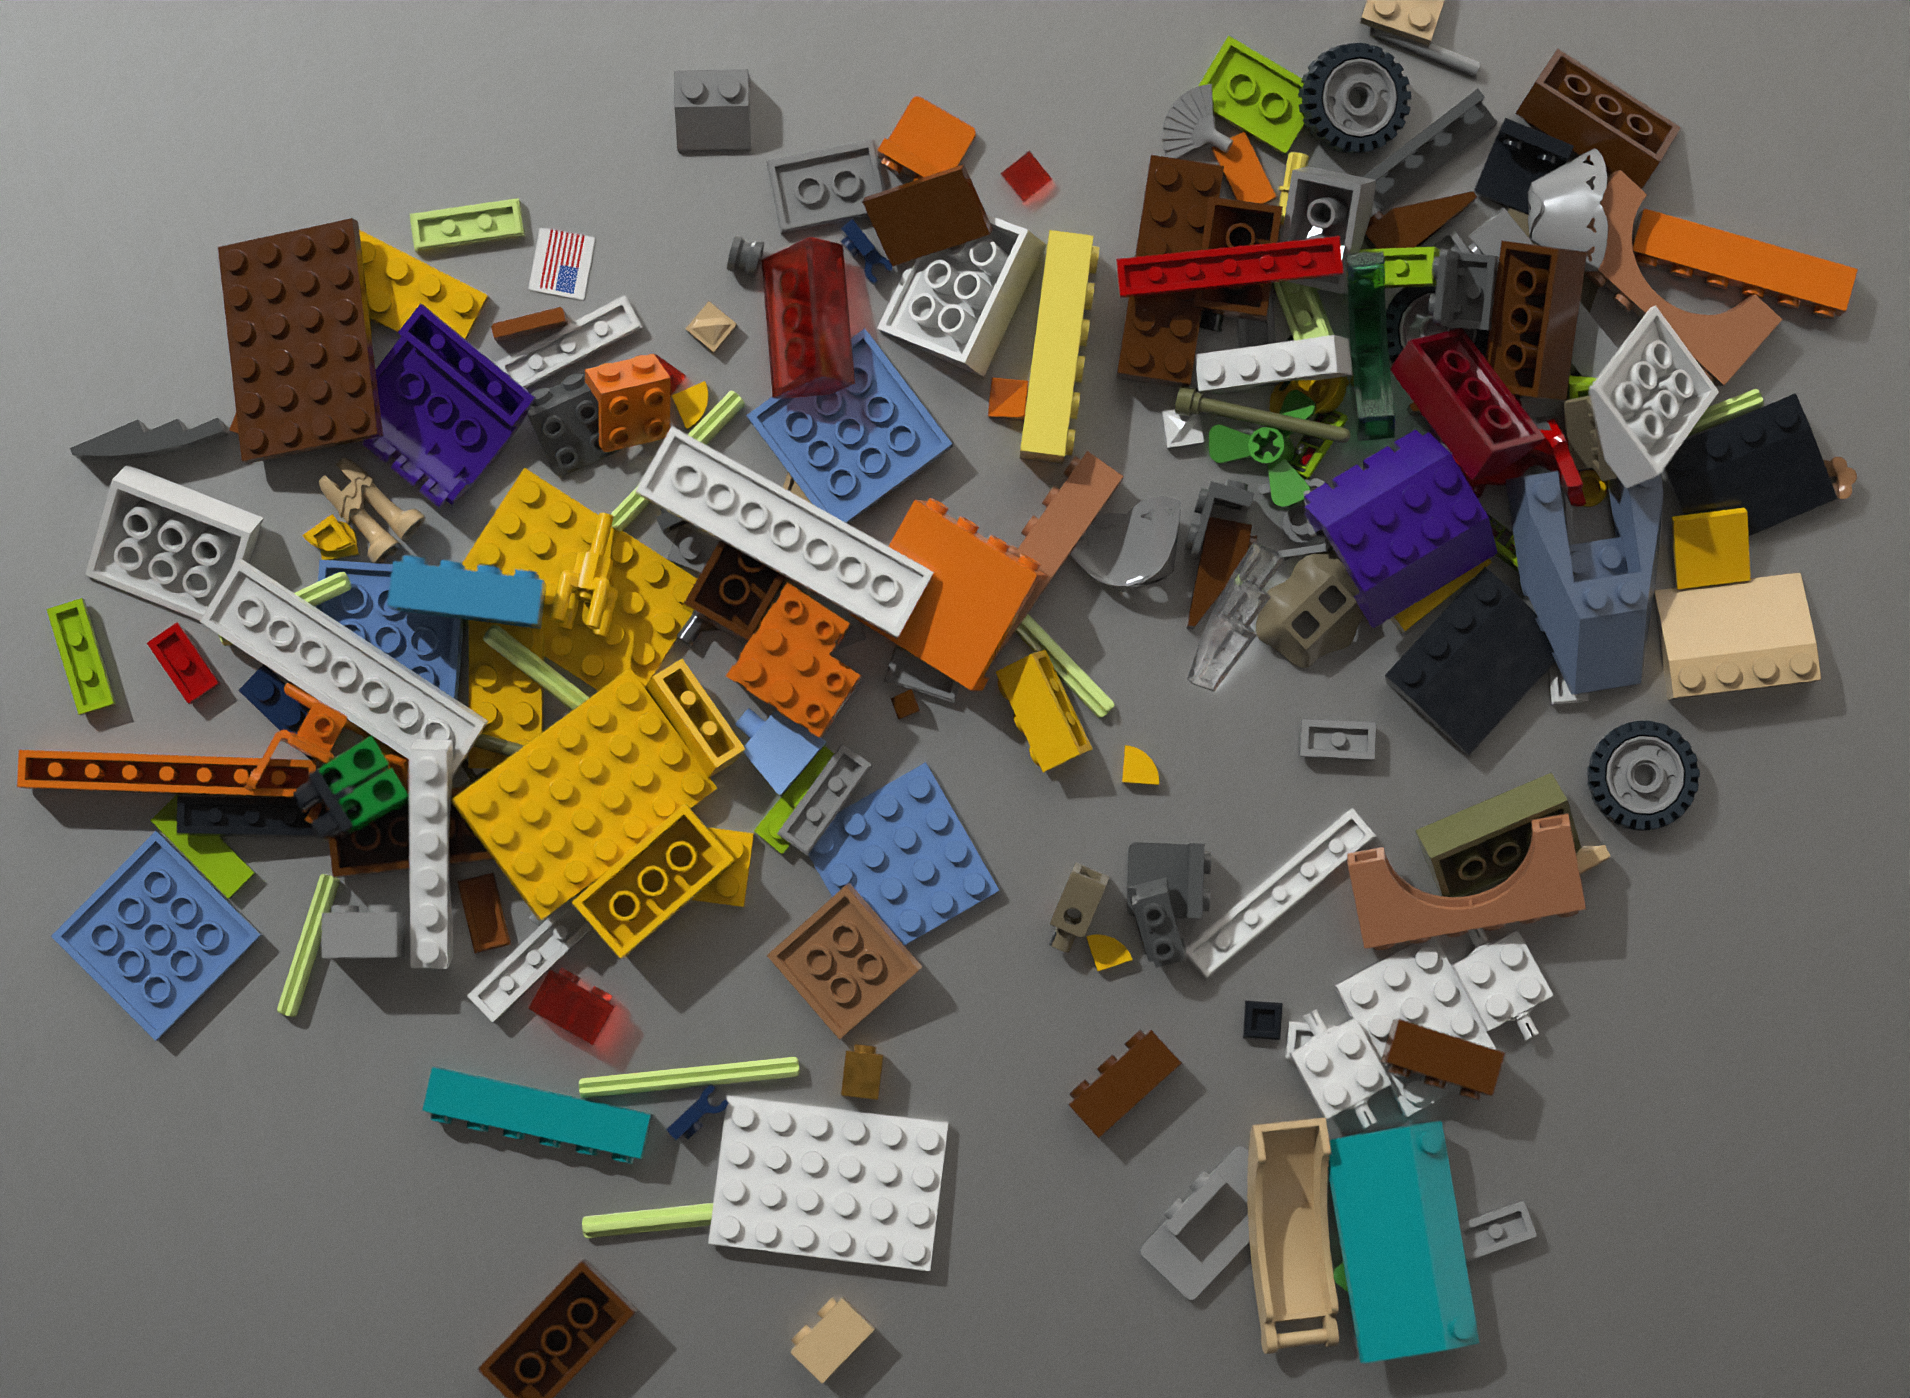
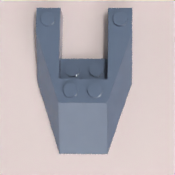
(1589, 594)

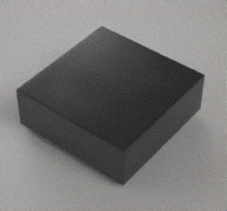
(1262, 1020)

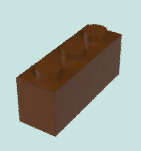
(1442, 1059)
(1123, 1082)

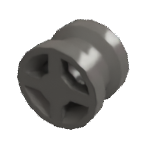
(745, 255)

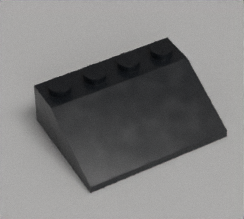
(1753, 463)
(1474, 662)

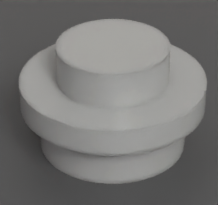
(1296, 525)

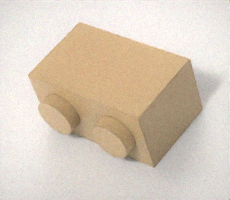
(831, 1339)

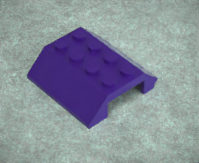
(443, 408)
(1402, 524)

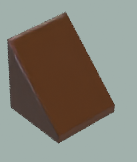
(905, 704)

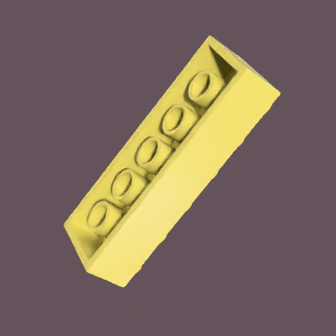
(1056, 347)

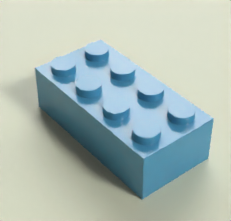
(467, 594)

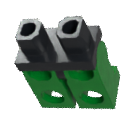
(352, 791)

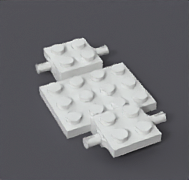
(1421, 987)

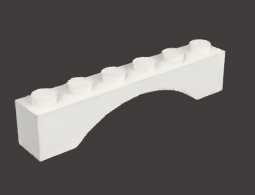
(429, 853)

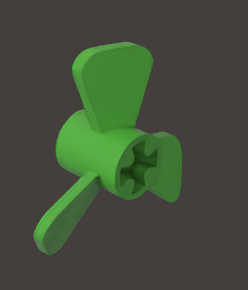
(1232, 445)

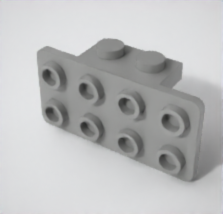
(1204, 1229)

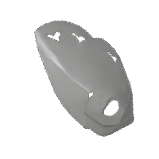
(1564, 205)
(1136, 549)

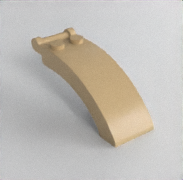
(1291, 1231)

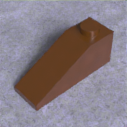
(1414, 223)
(1221, 552)

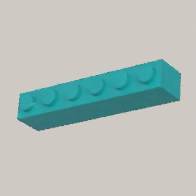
(538, 1113)

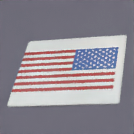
(561, 263)

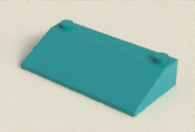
(1401, 1242)

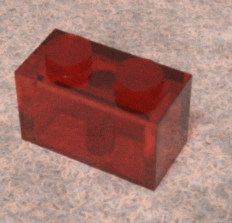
(573, 1006)

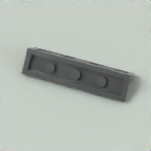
(1430, 150)

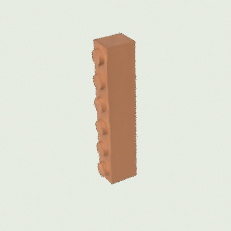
(1064, 521)

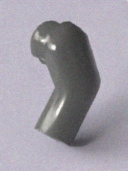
(693, 628)

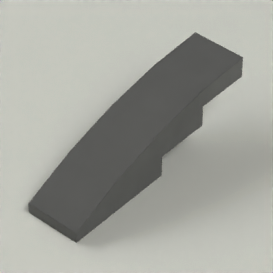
(136, 442)

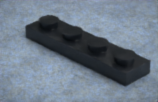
(242, 817)

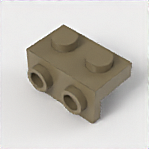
(1584, 438)

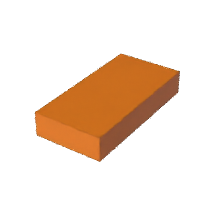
(1244, 171)

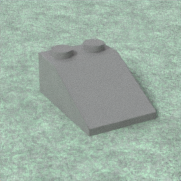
(1328, 205)

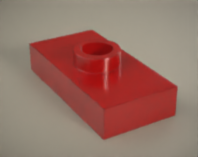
(183, 663)

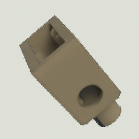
(1083, 893)

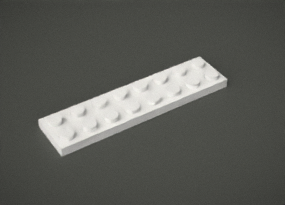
(784, 532)
(337, 665)

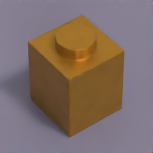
(862, 1072)

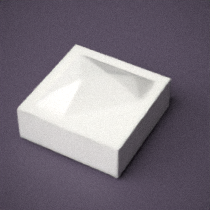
(1182, 430)

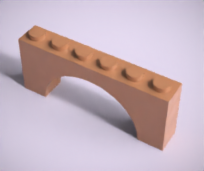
(1716, 341)
(1398, 912)

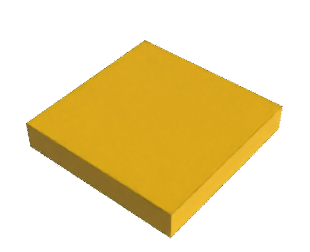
(1711, 548)

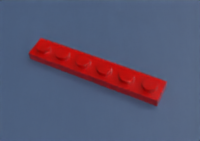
(1229, 267)

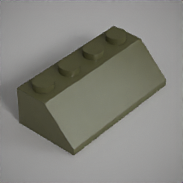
(1491, 839)

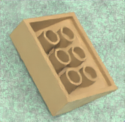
(1736, 637)

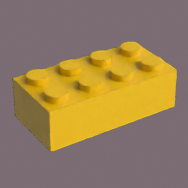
(653, 881)

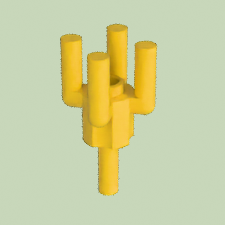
(589, 584)

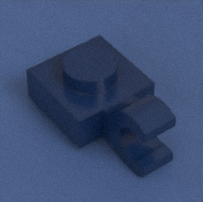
(858, 244)
(689, 1121)

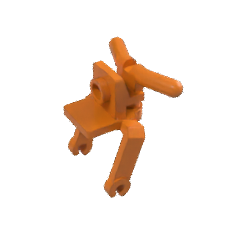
(314, 737)

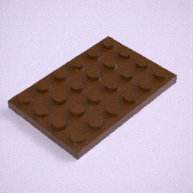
(300, 341)

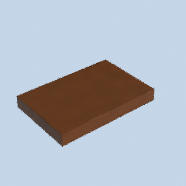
(927, 215)

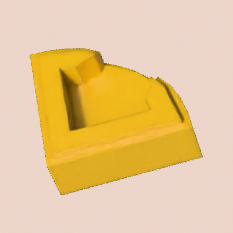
(692, 403)
(329, 536)
(1138, 767)
(1107, 951)

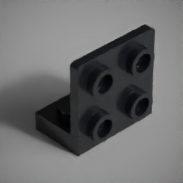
(1518, 160)

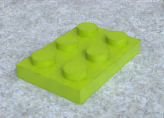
(1255, 95)

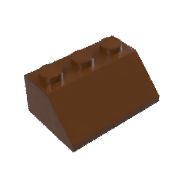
(1234, 225)

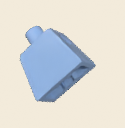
(778, 747)

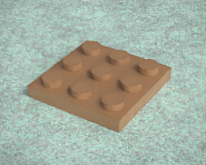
(844, 961)

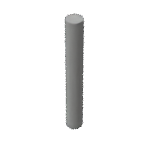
(1432, 52)

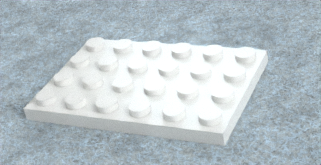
(828, 1183)

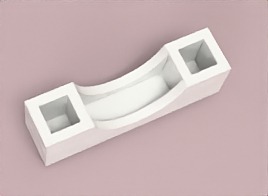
(1271, 363)

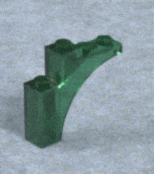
(1367, 330)

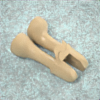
(351, 505)

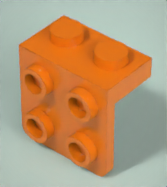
(925, 141)
(631, 401)

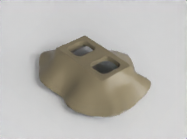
(1301, 593)

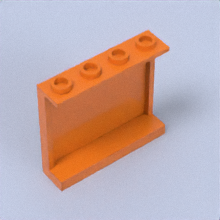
(969, 597)

